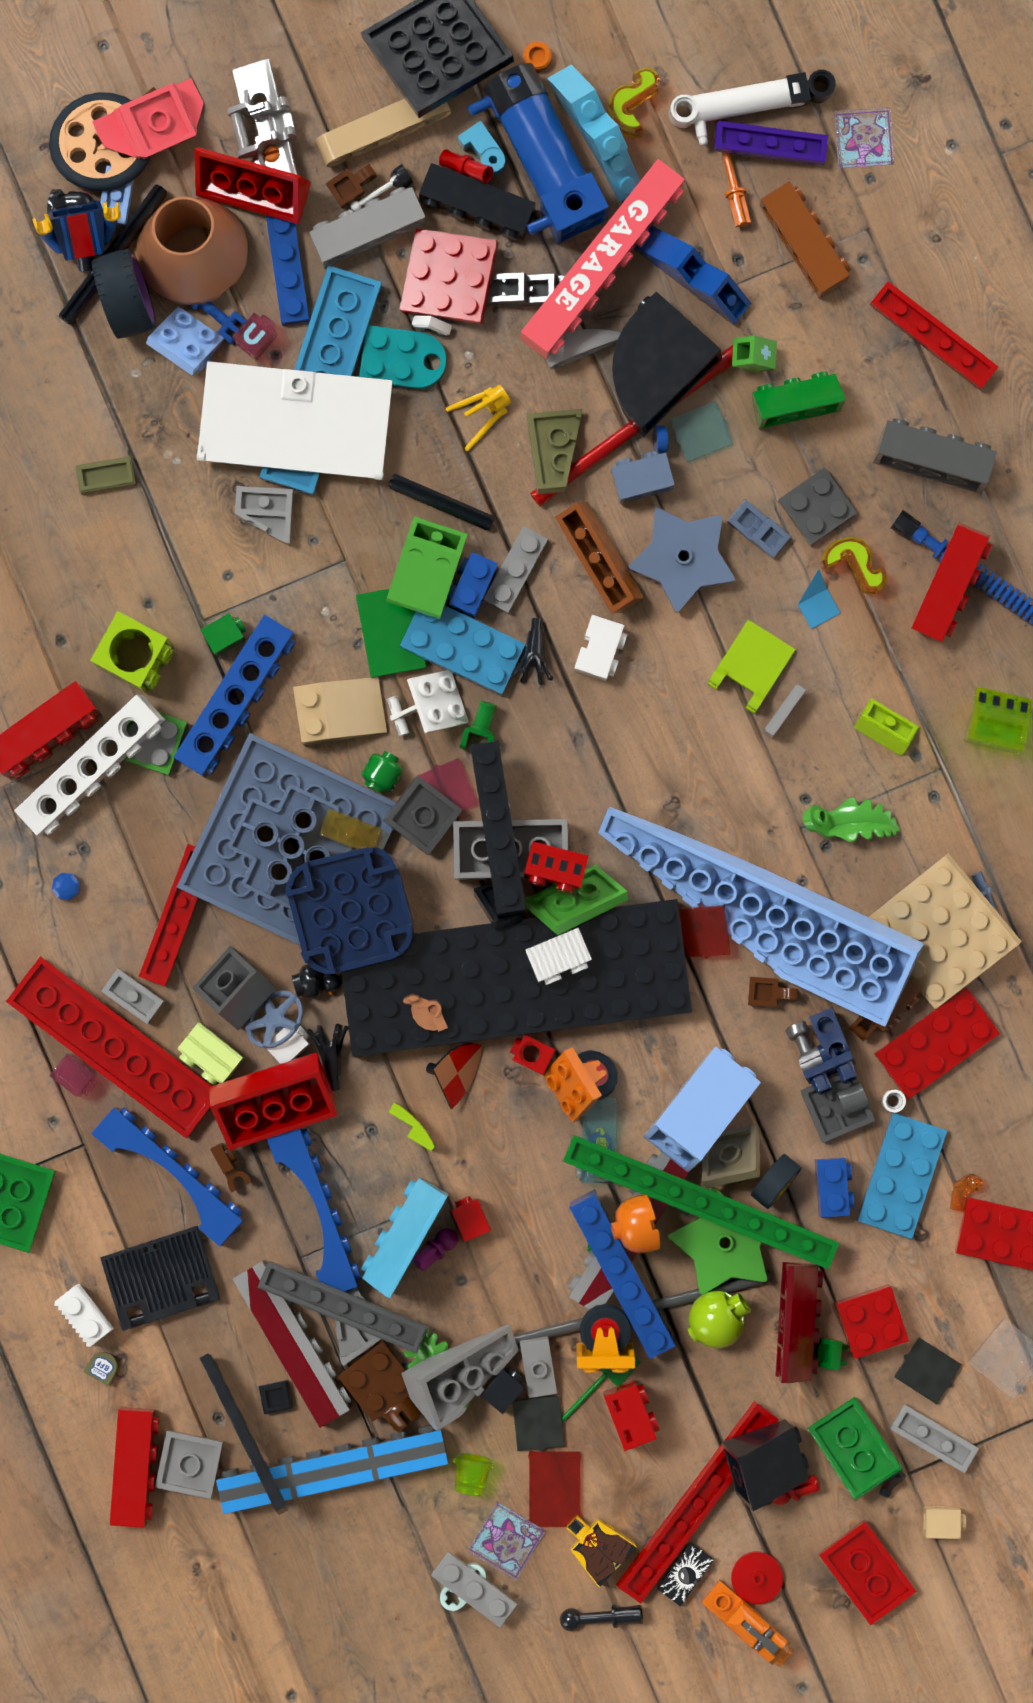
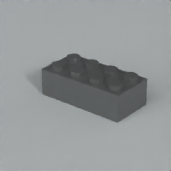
(935, 456)

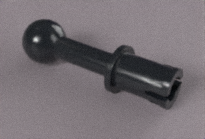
(572, 1619)

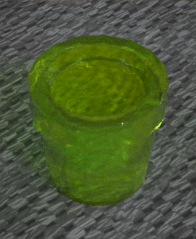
(471, 1473)

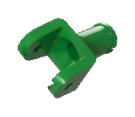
(481, 724)

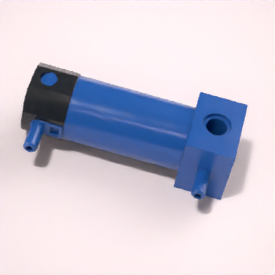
(545, 153)

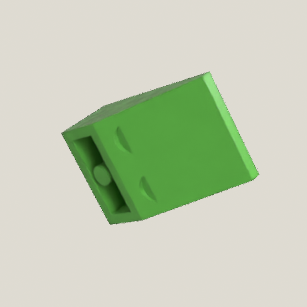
(426, 567)

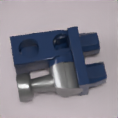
(825, 1059)

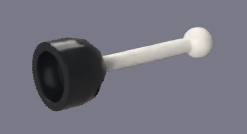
(398, 178)

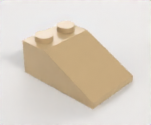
(339, 710)

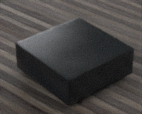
(275, 1397)

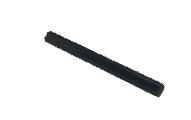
(121, 242)

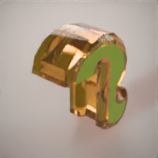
(630, 96)
(860, 559)

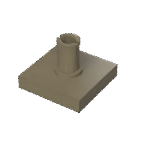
(733, 1157)

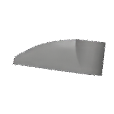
(580, 345)

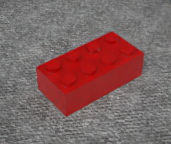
(45, 729)
(272, 1101)

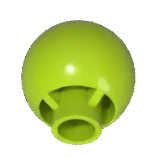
(718, 1319)

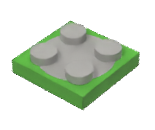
(159, 751)

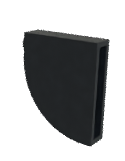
(659, 362)

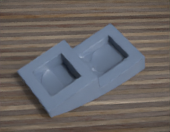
(758, 528)

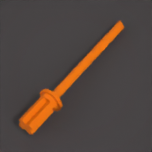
(735, 195)

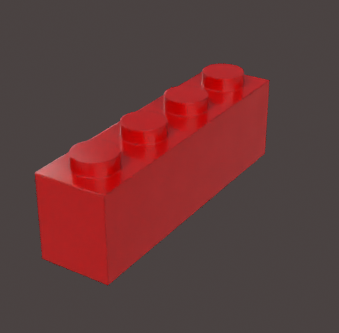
(951, 581)
(133, 1467)

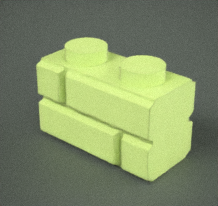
(210, 1054)

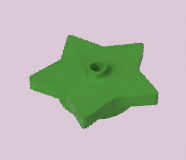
(718, 1264)

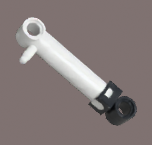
(789, 92)

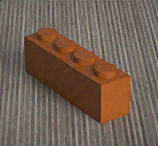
(804, 239)
(599, 557)

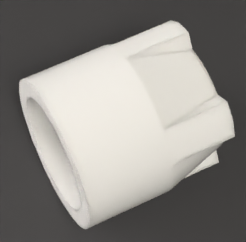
(901, 1101)

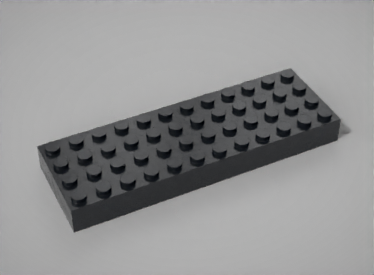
(493, 990)

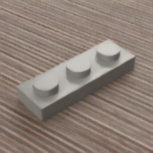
(515, 569)
(934, 1438)
(473, 1589)

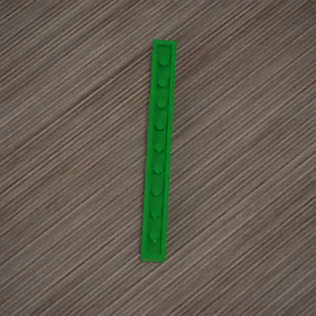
(700, 1202)

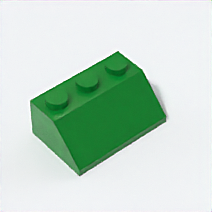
(797, 400)

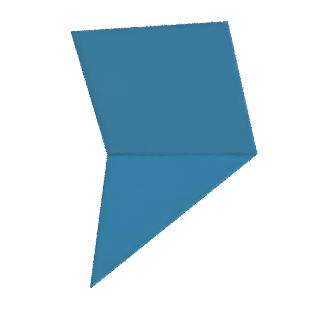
(817, 602)

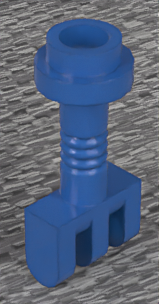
(228, 323)

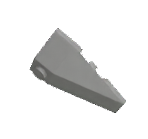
(450, 1379)

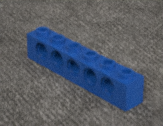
(266, 632)

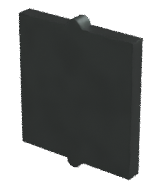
(927, 1370)
(538, 1423)

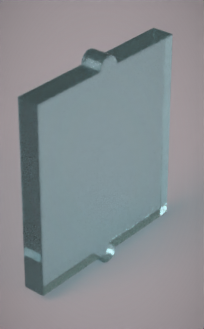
(701, 431)

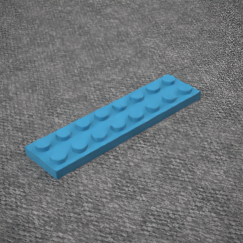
(331, 346)

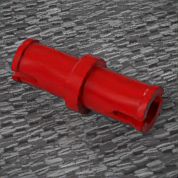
(466, 166)

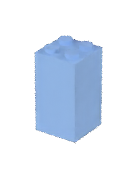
(702, 1109)

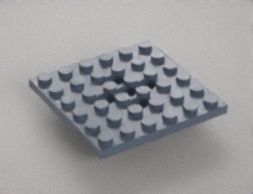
(269, 790)

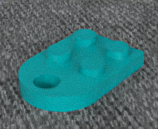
(401, 357)

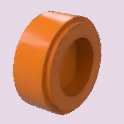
(538, 55)

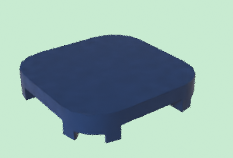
(350, 910)

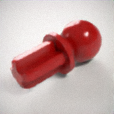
(808, 1487)

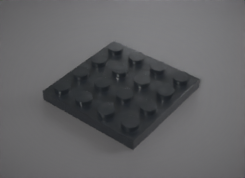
(436, 50)

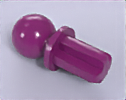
(445, 1241)

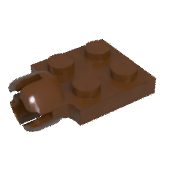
(380, 1388)

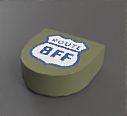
(102, 1367)

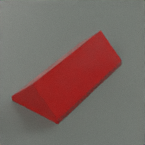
(250, 185)

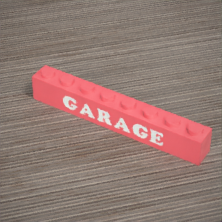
(602, 259)

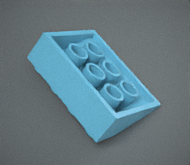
(405, 1236)

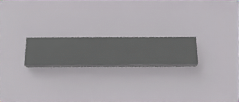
(342, 1306)

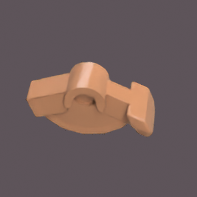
(426, 1012)

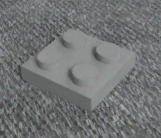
(189, 1464)

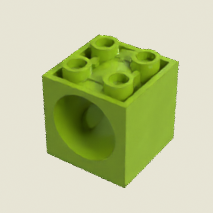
(126, 628)

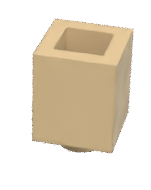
(943, 1522)

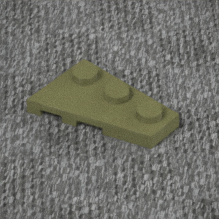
(552, 447)

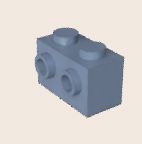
(642, 477)

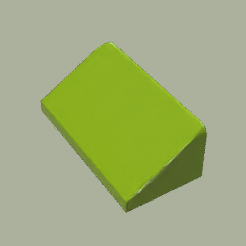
(886, 727)

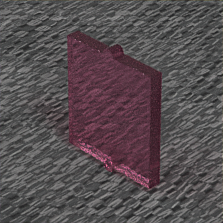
(452, 783)

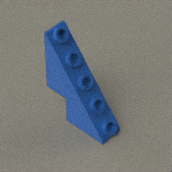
(692, 272)

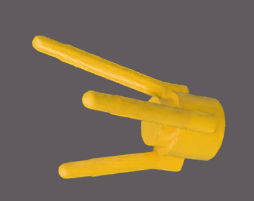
(493, 399)

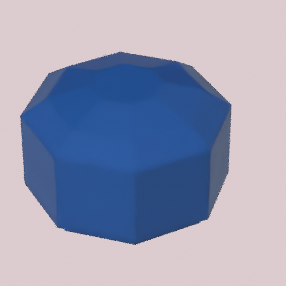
(66, 886)

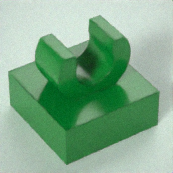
(829, 1353)

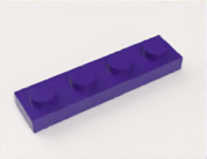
(770, 143)

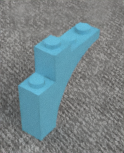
(597, 128)

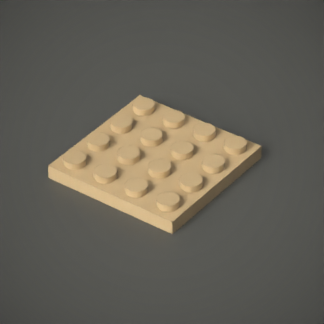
(954, 922)

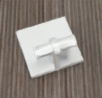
(435, 701)

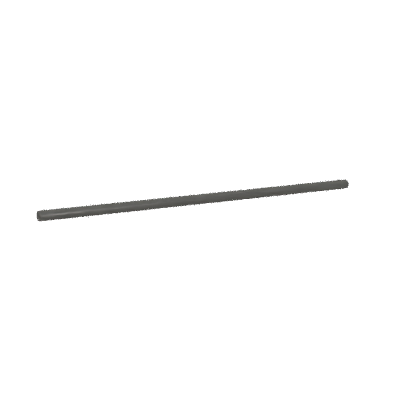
(661, 1303)

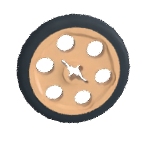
(63, 145)

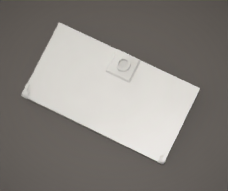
(294, 420)

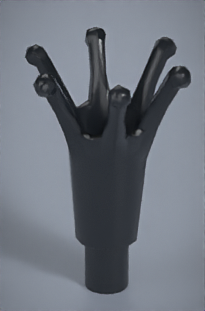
(534, 654)
(330, 1053)

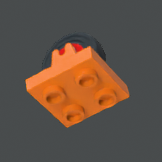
(581, 1080)

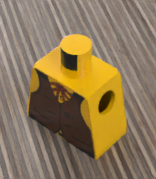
(599, 1548)

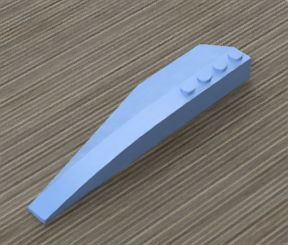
(782, 923)

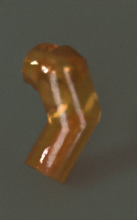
(962, 1188)

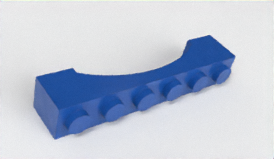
(293, 1151)
(217, 1217)
(622, 1274)

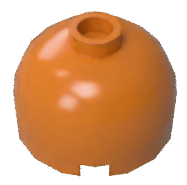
(636, 1225)

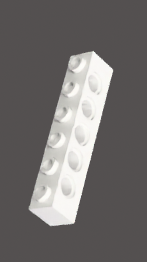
(33, 809)

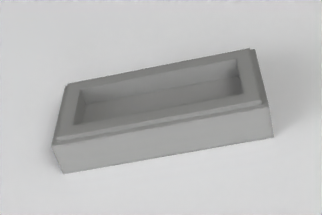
(784, 711)

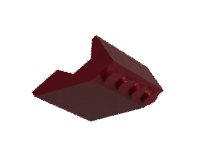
(797, 1322)

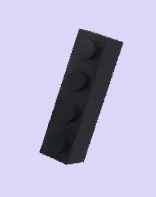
(477, 202)

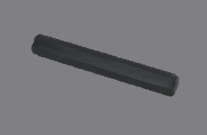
(441, 502)

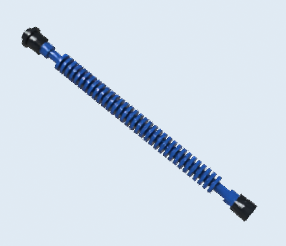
(911, 529)

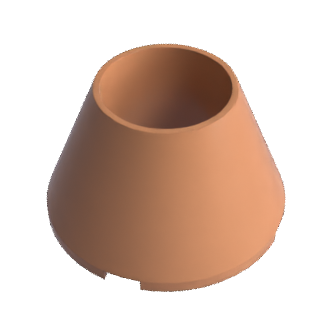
(196, 274)

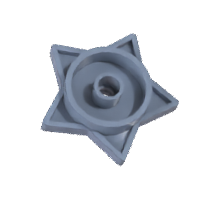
(677, 577)

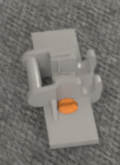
(271, 117)

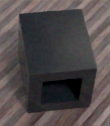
(503, 1389)

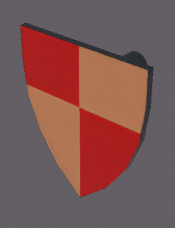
(456, 1071)

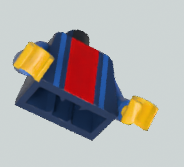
(79, 231)

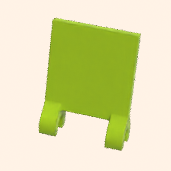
(753, 662)

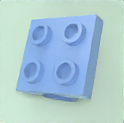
(185, 341)

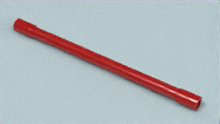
(624, 434)

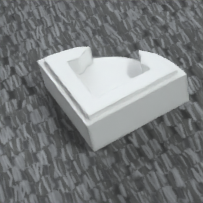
(432, 323)

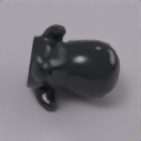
(58, 199)

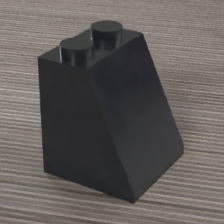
(766, 1463)

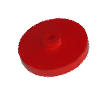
(756, 1577)

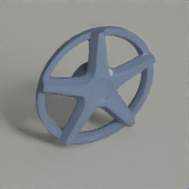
(275, 1020)

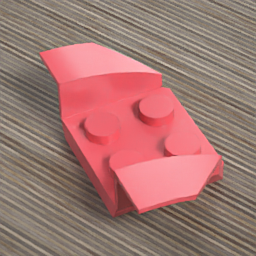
(152, 121)

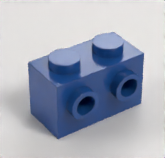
(473, 585)
(832, 1187)

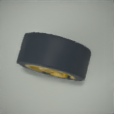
(776, 1181)

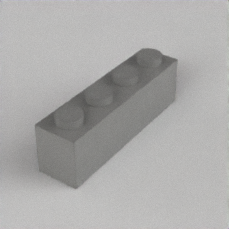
(367, 227)

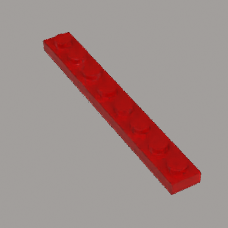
(687, 1513)

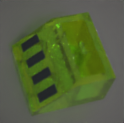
(998, 720)

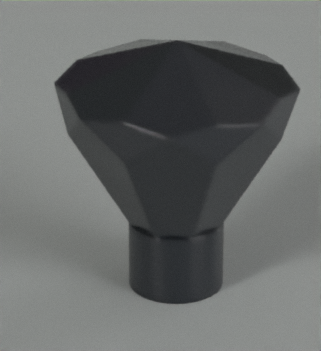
(887, 1487)

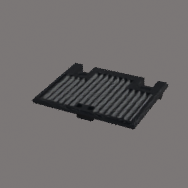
(160, 1277)

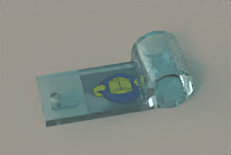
(599, 1128)

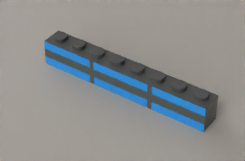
(336, 1469)

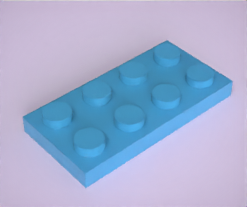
(464, 648)
(902, 1175)

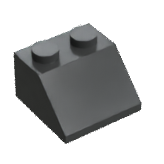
(234, 988)

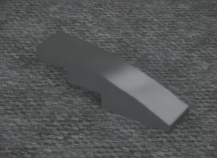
(521, 289)

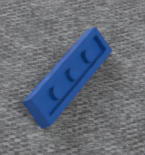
(287, 271)

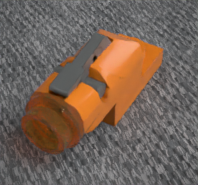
(747, 1624)

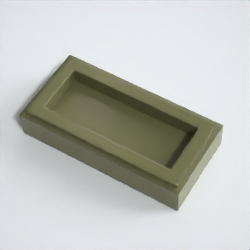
(105, 475)

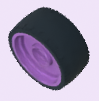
(123, 293)

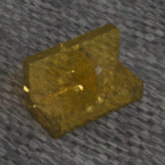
(348, 830)

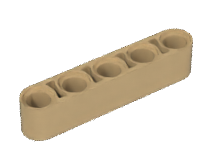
(374, 131)

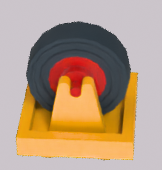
(605, 1340)

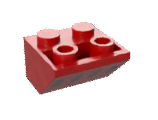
(555, 867)

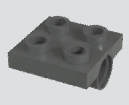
(839, 1109)

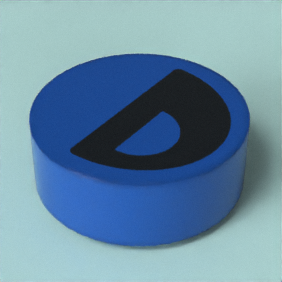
(660, 439)

